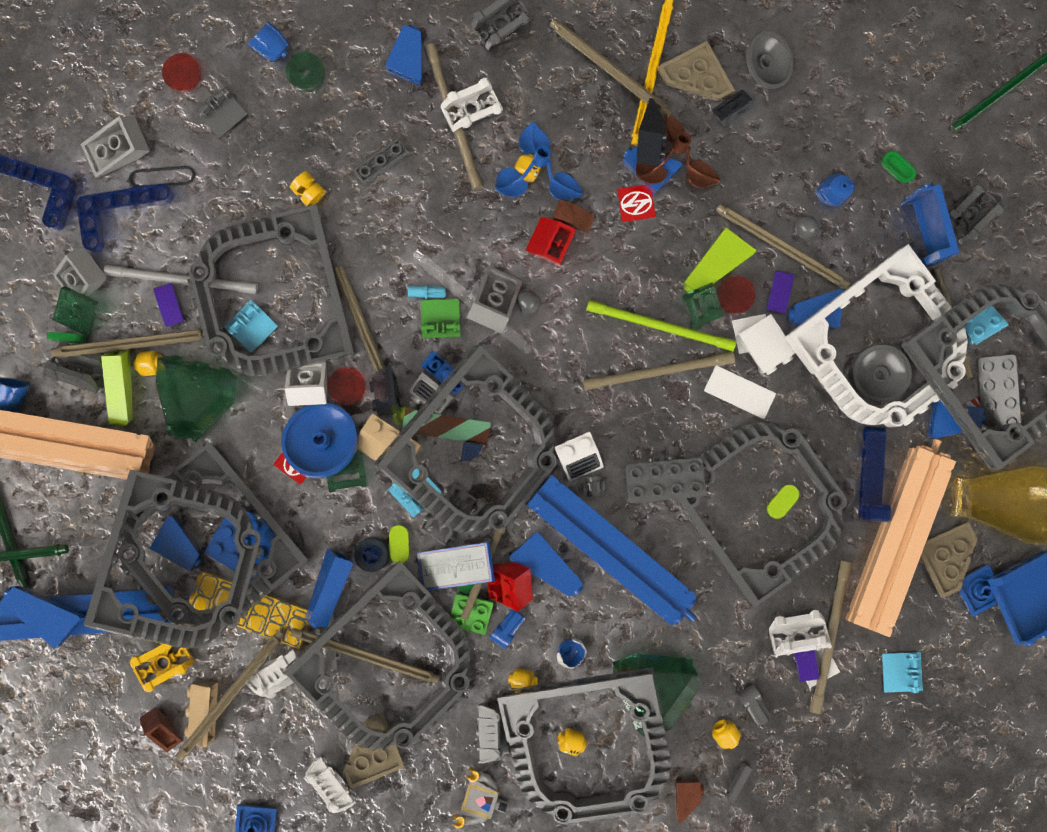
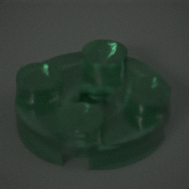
(296, 64)

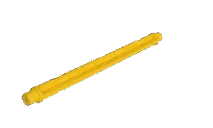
(653, 64)

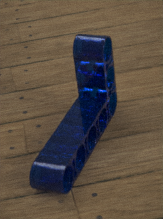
(55, 185)
(115, 205)
(872, 476)

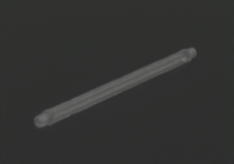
(466, 297)

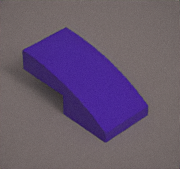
(780, 291)
(168, 304)
(806, 665)

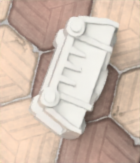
(470, 96)
(799, 626)
(270, 677)
(329, 786)

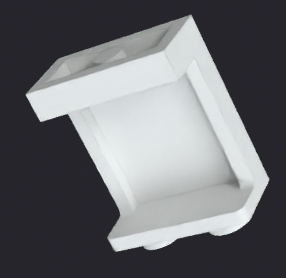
(766, 344)

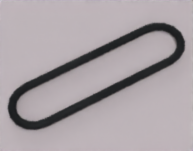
(160, 169)

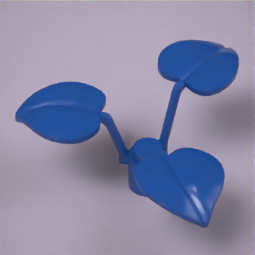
(536, 142)

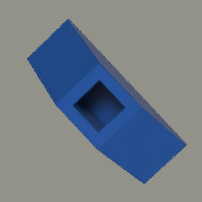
(439, 369)

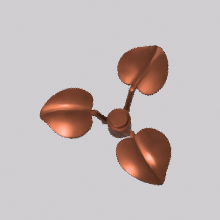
(699, 172)

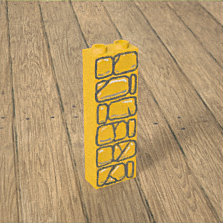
(263, 618)

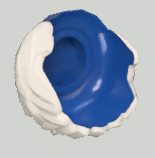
(571, 653)

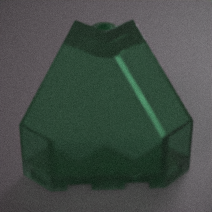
(192, 395)
(674, 679)

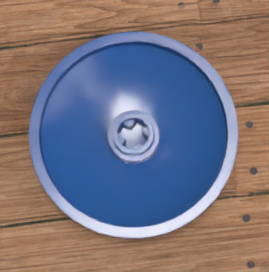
(319, 440)

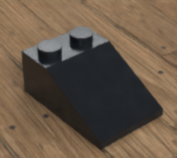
(651, 136)
(385, 391)

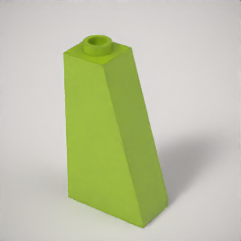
(720, 259)
(118, 386)

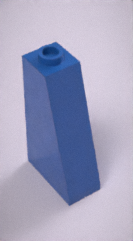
(547, 565)
(328, 588)
(42, 615)

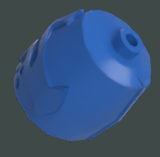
(269, 43)
(835, 190)
(12, 394)

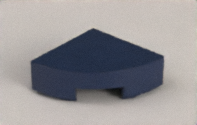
(470, 451)

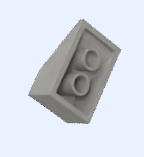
(115, 146)
(494, 299)

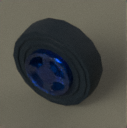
(365, 556)

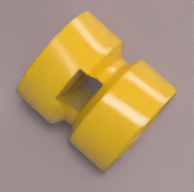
(305, 186)

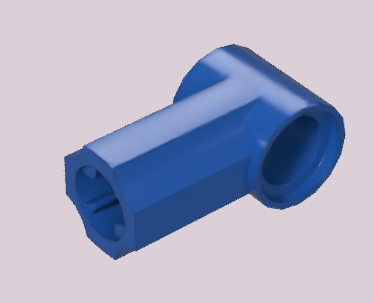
(505, 631)

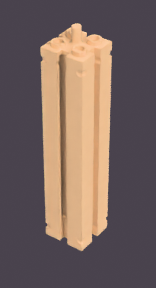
(73, 445)
(901, 539)

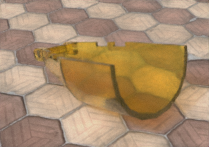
(1007, 501)

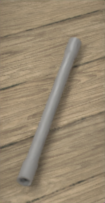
(121, 271)

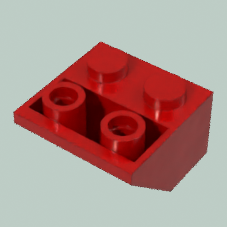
(551, 240)
(511, 585)

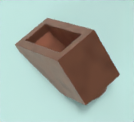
(573, 216)
(159, 729)
(688, 797)

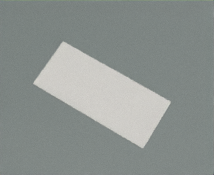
(740, 392)

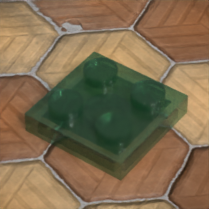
(75, 310)

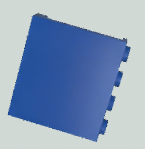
(933, 223)
(1023, 598)

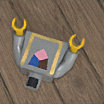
(479, 800)

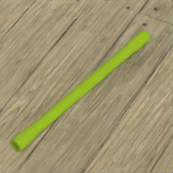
(718, 341)

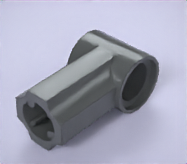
(753, 703)

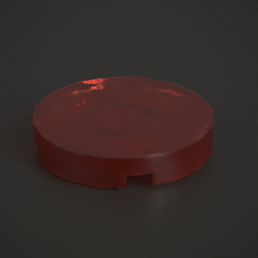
(181, 72)
(736, 294)
(346, 386)

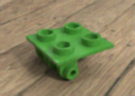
(440, 318)
(479, 615)

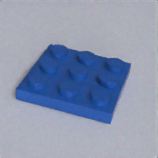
(223, 546)

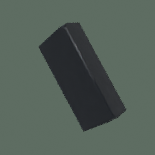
(734, 108)

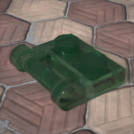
(708, 303)
(355, 466)

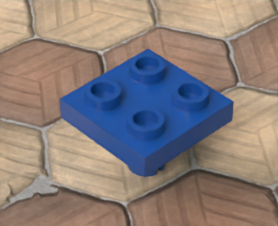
(977, 591)
(255, 818)

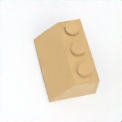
(377, 436)
(202, 700)

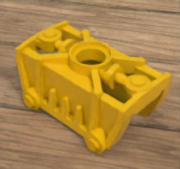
(162, 673)

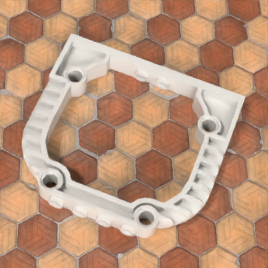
(811, 338)

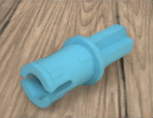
(426, 291)

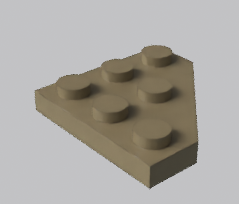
(697, 73)
(949, 558)
(369, 764)

